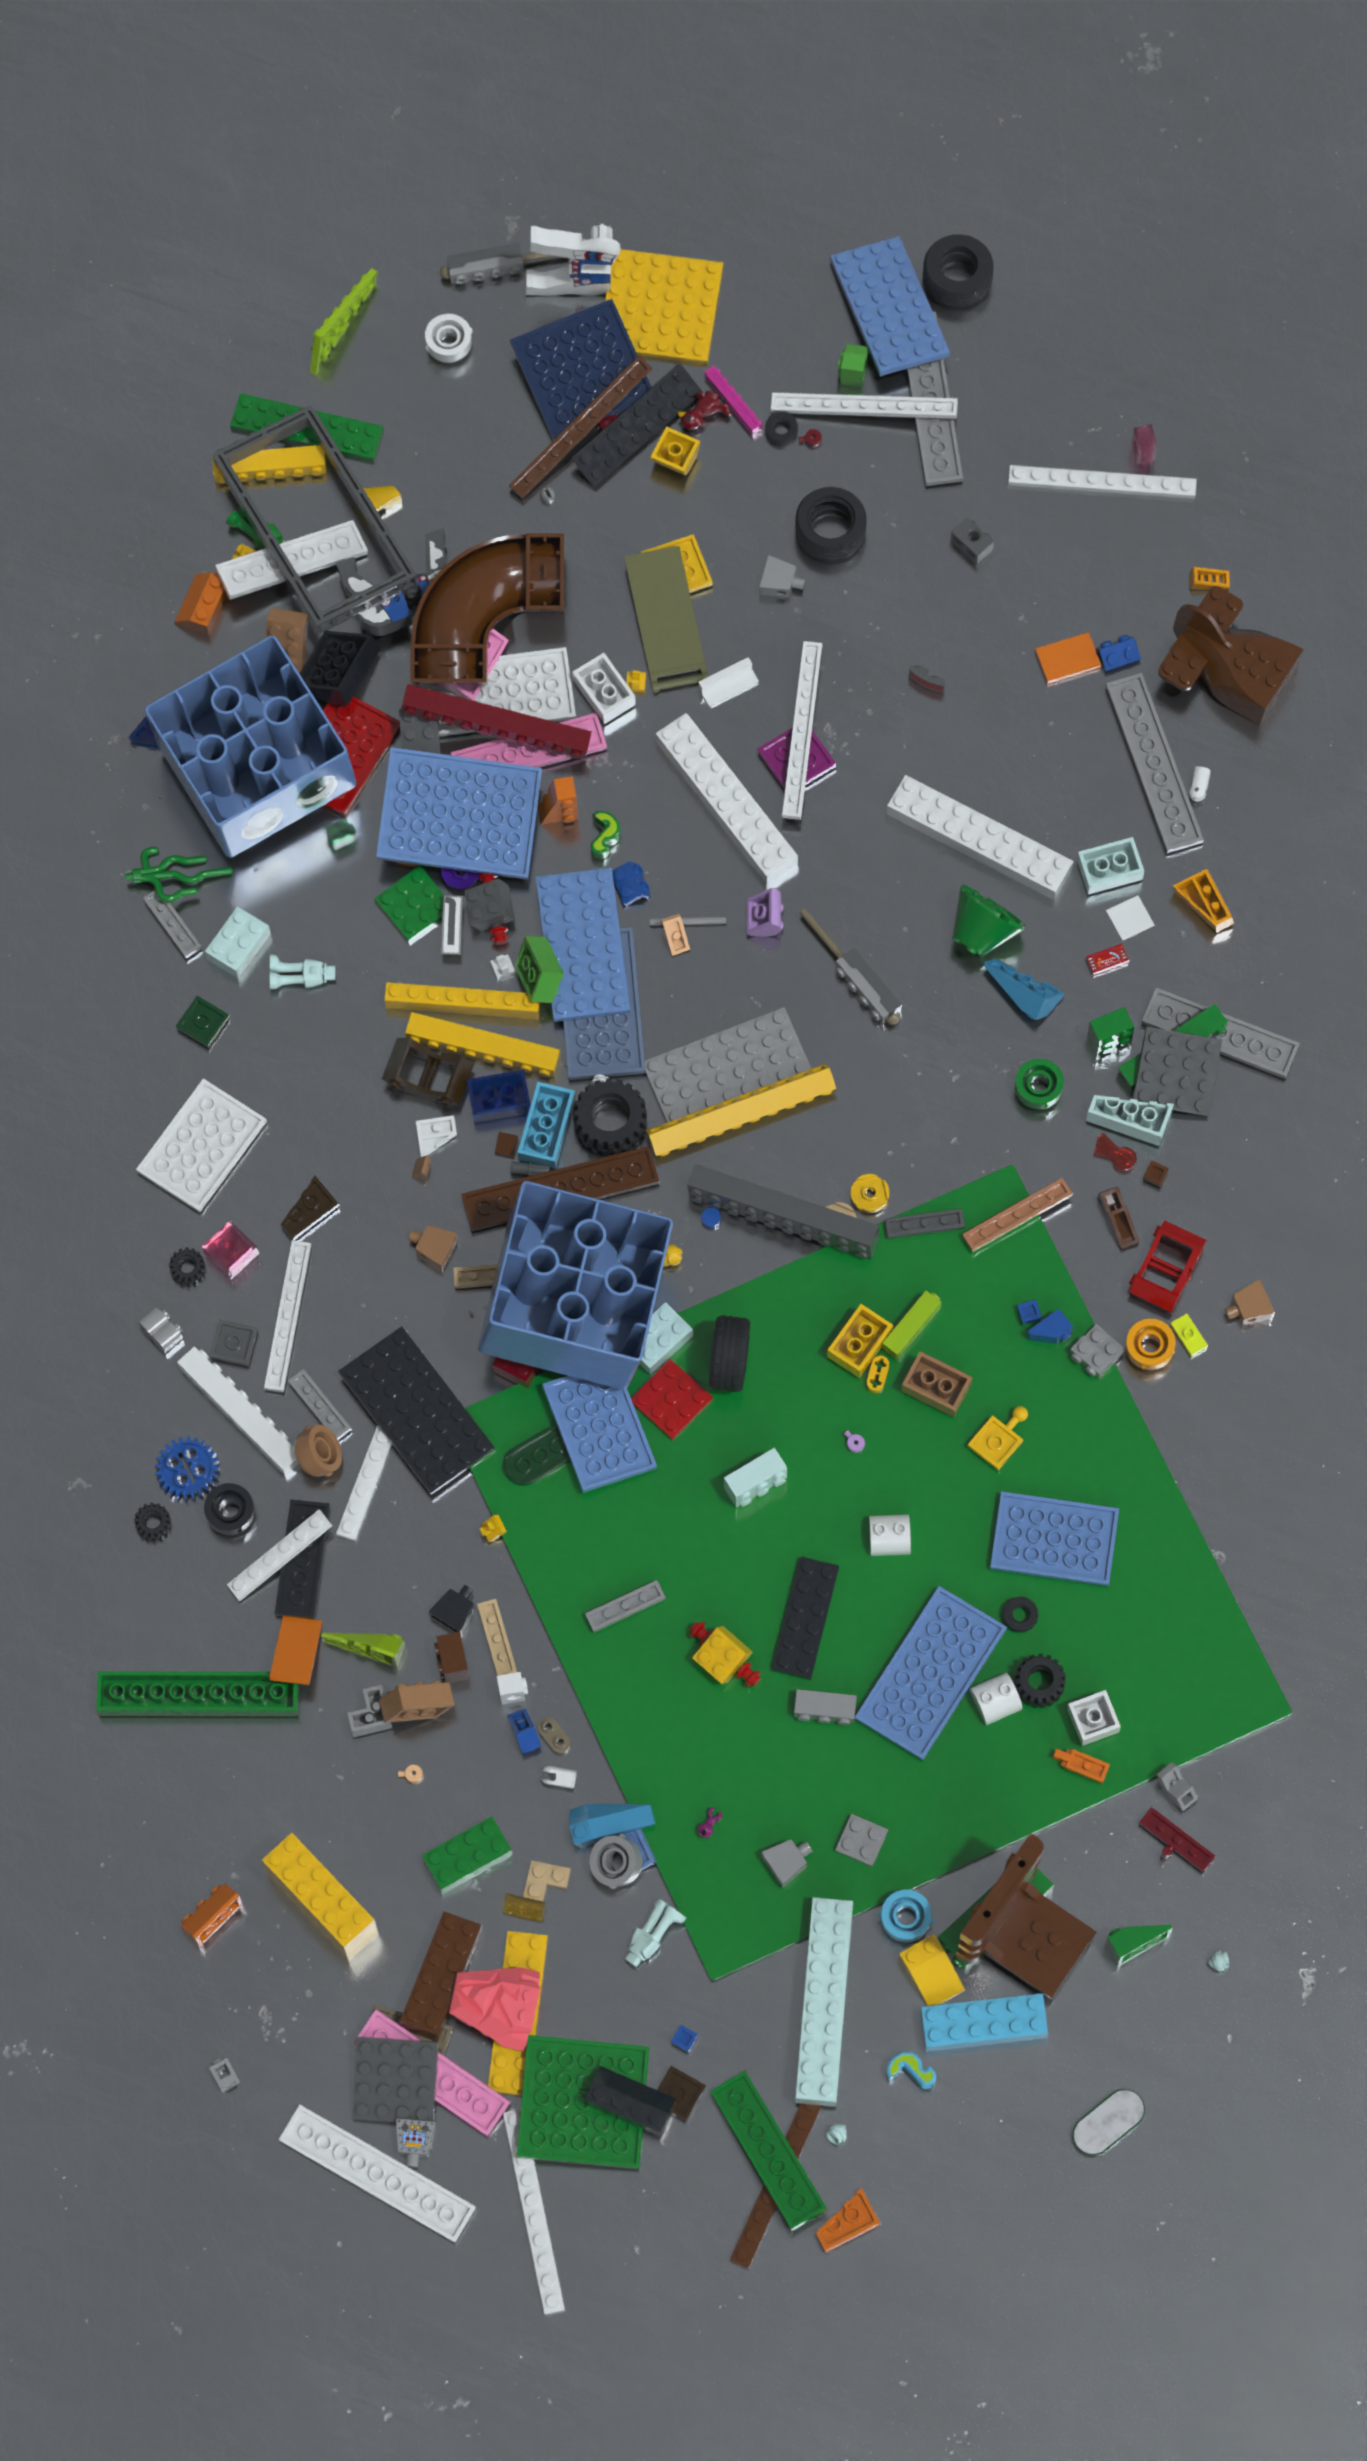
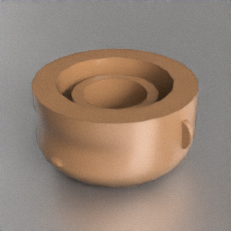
(318, 1451)

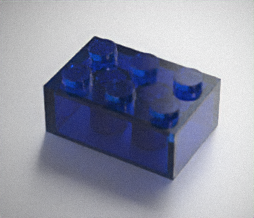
(499, 1096)

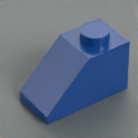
(1051, 1329)
(524, 1730)

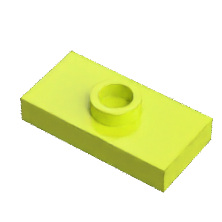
(1188, 1335)

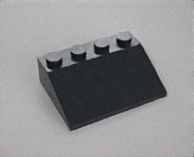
(339, 665)

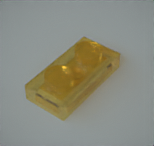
(524, 1907)

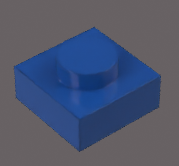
(1029, 1312)
(684, 2038)

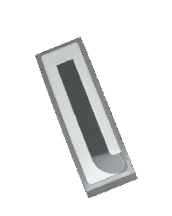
(452, 925)

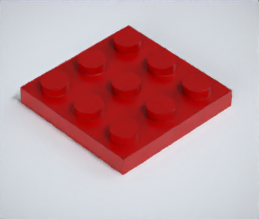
(671, 1399)

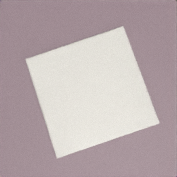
(1130, 917)

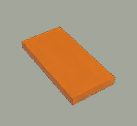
(296, 1650)

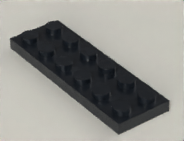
(301, 1575)
(805, 1618)

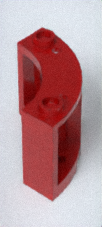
(1154, 1293)

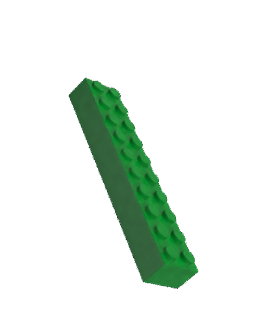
(194, 1694)

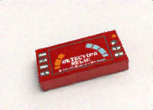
(1107, 959)

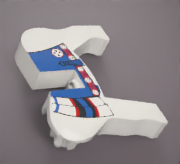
(588, 262)

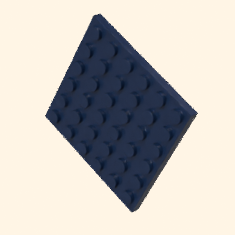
(575, 362)

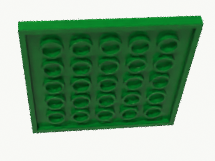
(553, 2112)

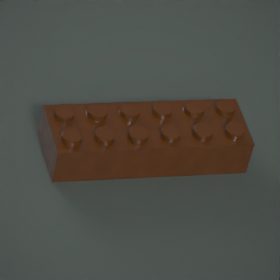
(433, 1989)

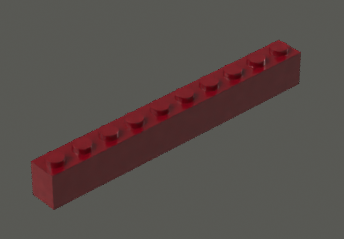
(495, 721)

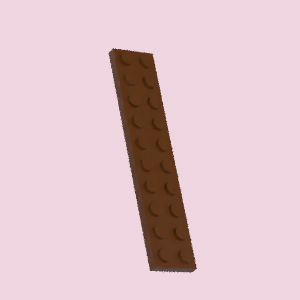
(591, 1179)

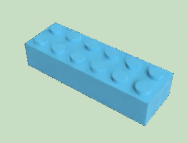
(984, 2022)

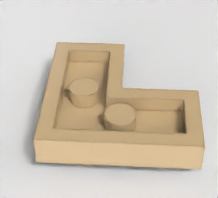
(545, 1875)

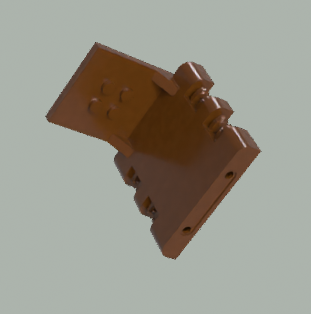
(1024, 1927)

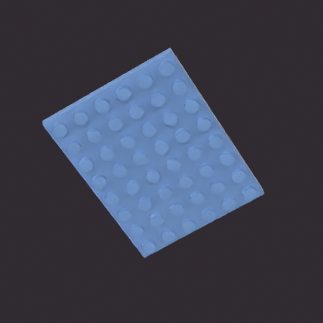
(459, 813)

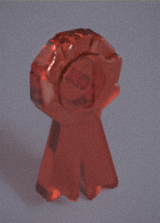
(1123, 1158)

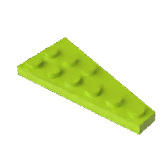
(337, 323)

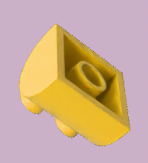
(676, 451)

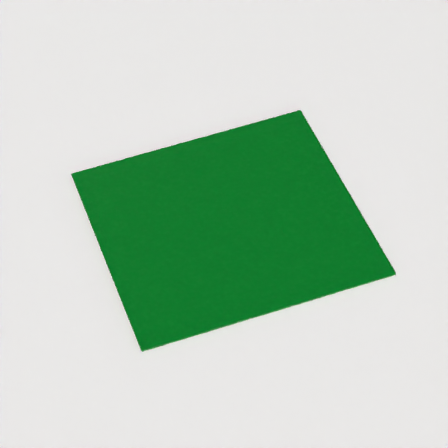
(676, 1738)

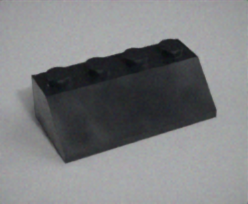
(629, 2101)

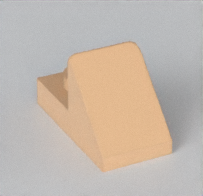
(675, 934)

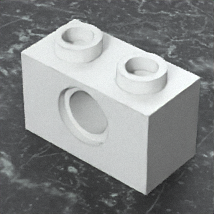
(512, 1688)

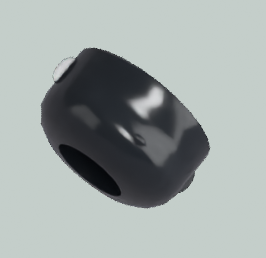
(227, 1494)

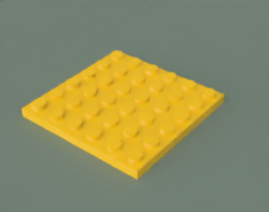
(666, 303)

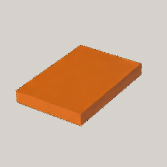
(1068, 658)

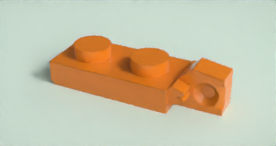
(1082, 1764)

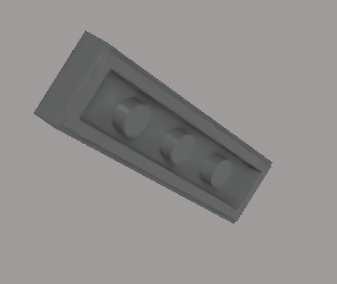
(924, 1223)

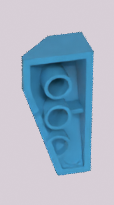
(1030, 996)
(596, 1821)

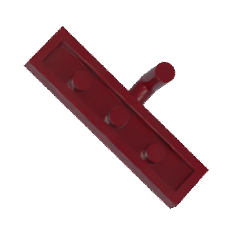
(1176, 1840)

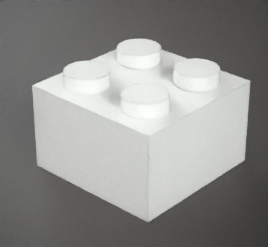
(1093, 1718)

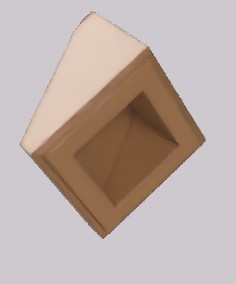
(421, 1168)

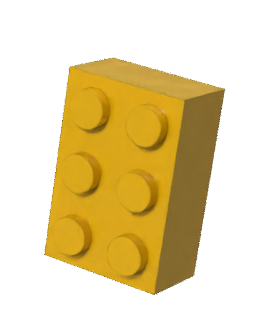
(859, 1340)

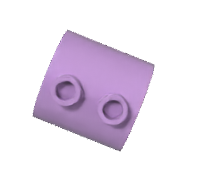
(764, 913)

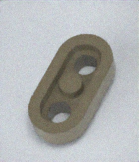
(553, 1735)

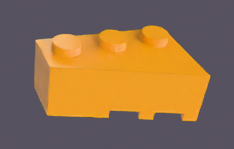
(1205, 899)

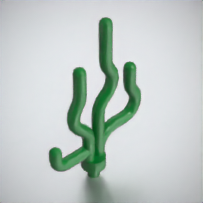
(154, 874)

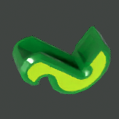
(609, 835)

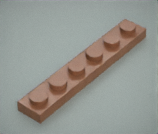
(1017, 1214)

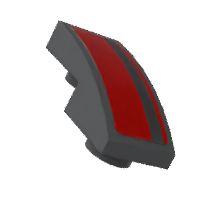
(920, 676)

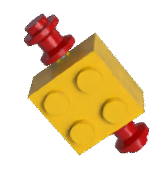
(723, 1655)

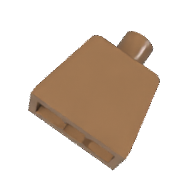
(434, 1245)
(1251, 1304)

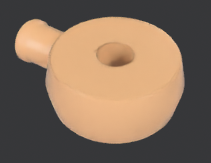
(409, 1770)

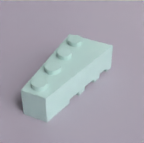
(1131, 1117)

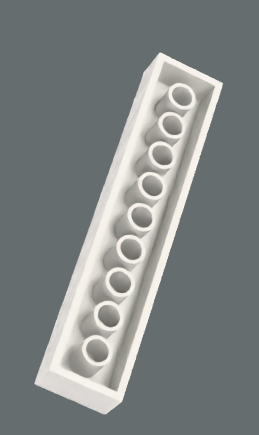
(726, 798)
(980, 837)

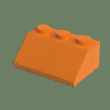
(202, 603)
(211, 1914)

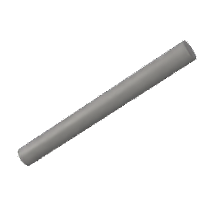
(693, 920)

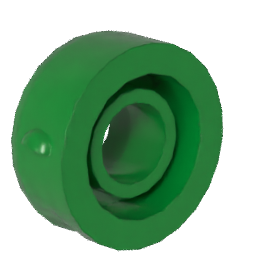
(1044, 1070)

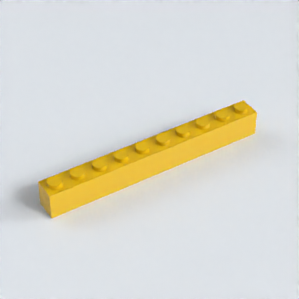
(741, 1109)

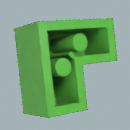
(852, 365)

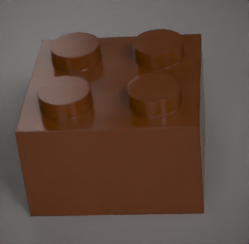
(452, 1656)

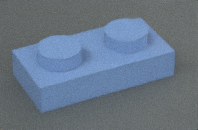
(641, 1841)

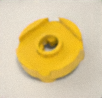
(864, 1203)

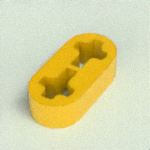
(882, 1375)

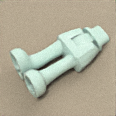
(313, 971)
(645, 1944)

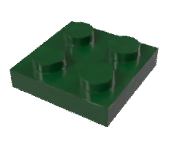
(202, 1021)

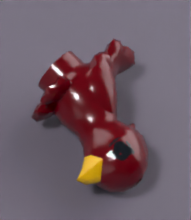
(705, 406)

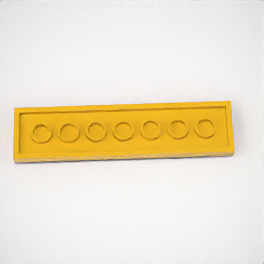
(508, 2065)

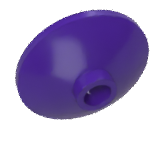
(455, 881)

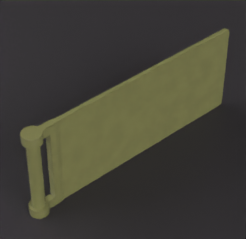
(665, 616)

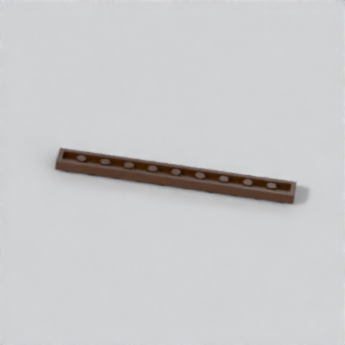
(581, 426)
(765, 2204)

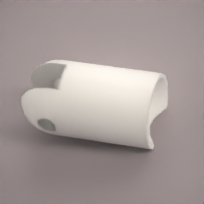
(1200, 783)
(561, 1777)

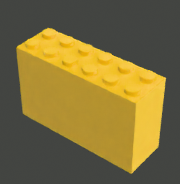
(320, 1897)

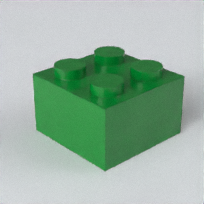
(1111, 1031)

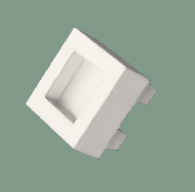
(502, 966)

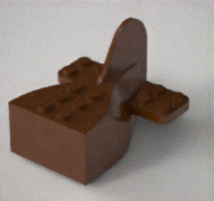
(1238, 665)

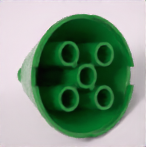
(983, 922)

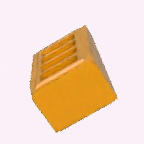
(1200, 584)

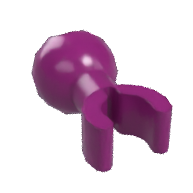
(706, 1827)

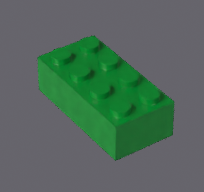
(467, 1855)

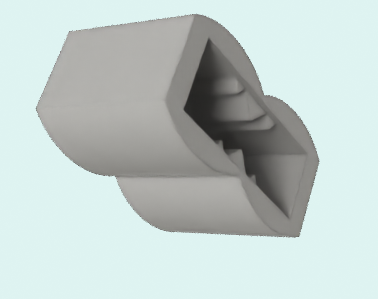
(160, 1329)

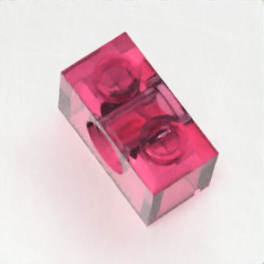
(1144, 444)

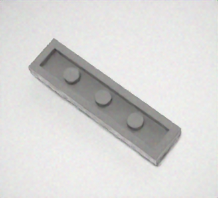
(173, 925)
(319, 1404)
(625, 1606)

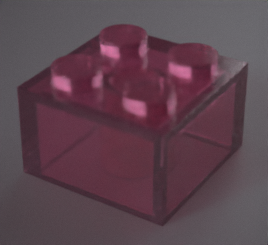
(230, 1250)

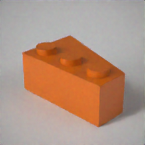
(559, 802)

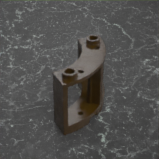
(461, 1072)

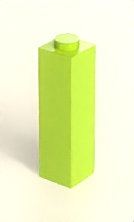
(912, 1324)

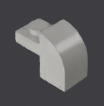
(1176, 1787)

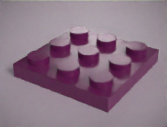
(777, 752)

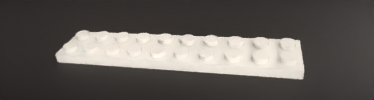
(377, 2173)

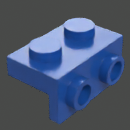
(1118, 652)
(630, 883)

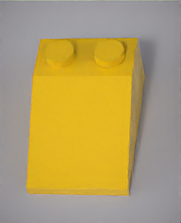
(931, 1971)

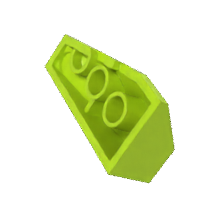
(374, 1646)

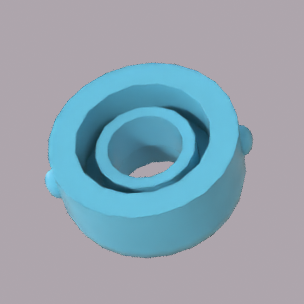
(913, 1901)

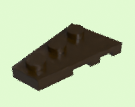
(311, 1208)

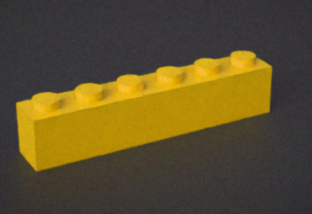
(278, 464)

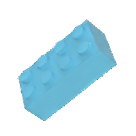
(546, 1125)

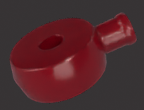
(808, 437)

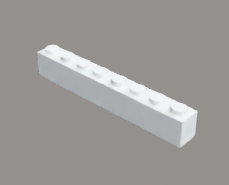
(238, 1409)

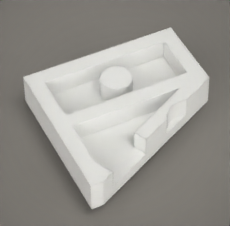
(435, 1133)

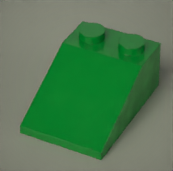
(1132, 1941)

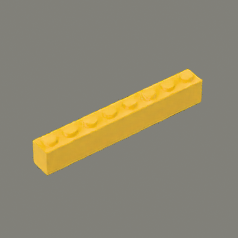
(460, 1001)
(483, 1045)

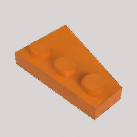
(848, 2223)

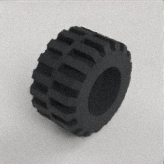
(1045, 1665)

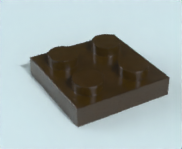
(684, 2089)

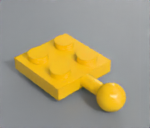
(997, 1441)

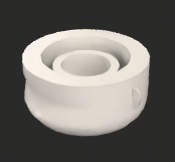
(444, 326)

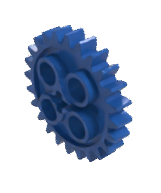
(171, 1475)

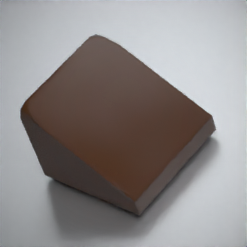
(506, 1144)

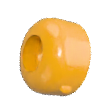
(1154, 1330)

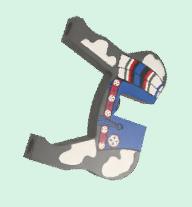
(394, 612)

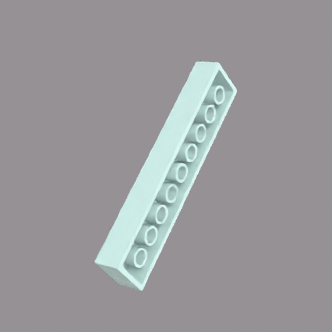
(824, 2002)

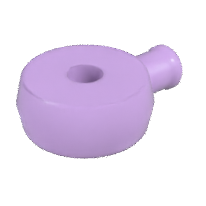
(852, 1439)

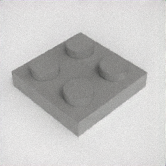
(861, 1840)

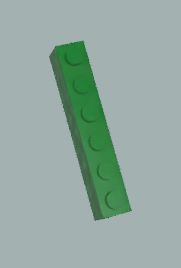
(1205, 1024)

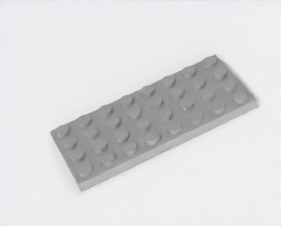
(726, 1064)

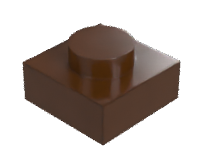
(1155, 1173)

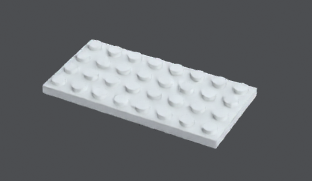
(525, 683)

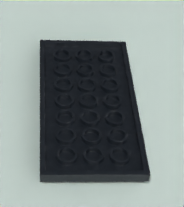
(416, 1410)

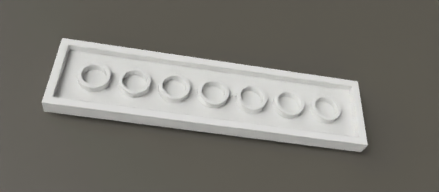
(305, 554)

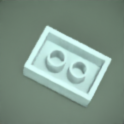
(1110, 865)
(237, 942)
(665, 1337)
(755, 1478)

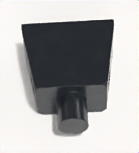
(454, 1609)

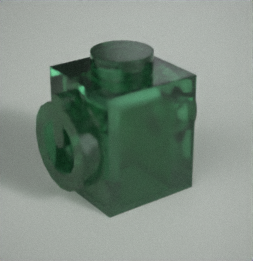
(340, 834)

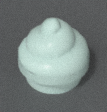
(1219, 1961)
(836, 2134)

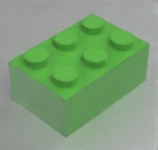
(538, 969)

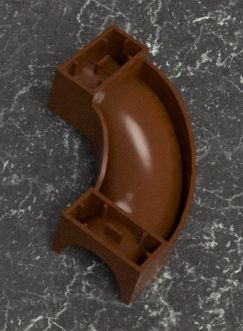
(477, 593)

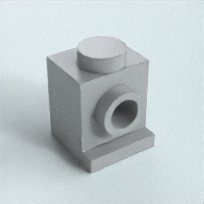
(224, 2065)

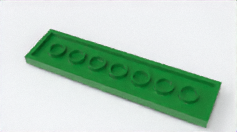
(350, 435)
(768, 2150)

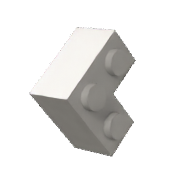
(371, 1718)

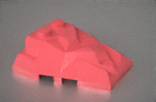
(498, 2003)

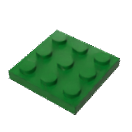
(412, 904)

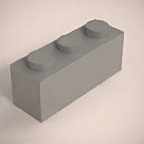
(825, 1707)

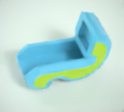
(913, 2065)

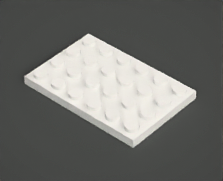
(201, 1145)

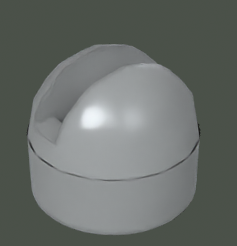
(543, 496)

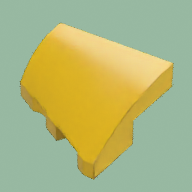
(383, 496)

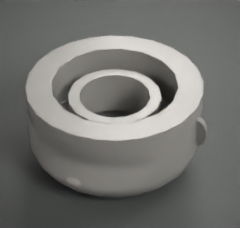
(602, 1856)

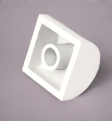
(890, 1535)
(996, 1698)

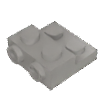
(1096, 1351)

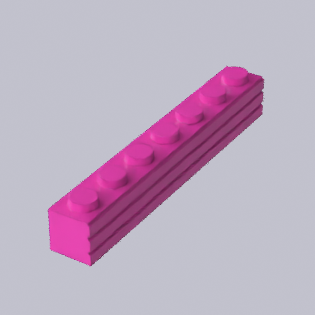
(733, 400)

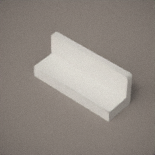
(728, 682)

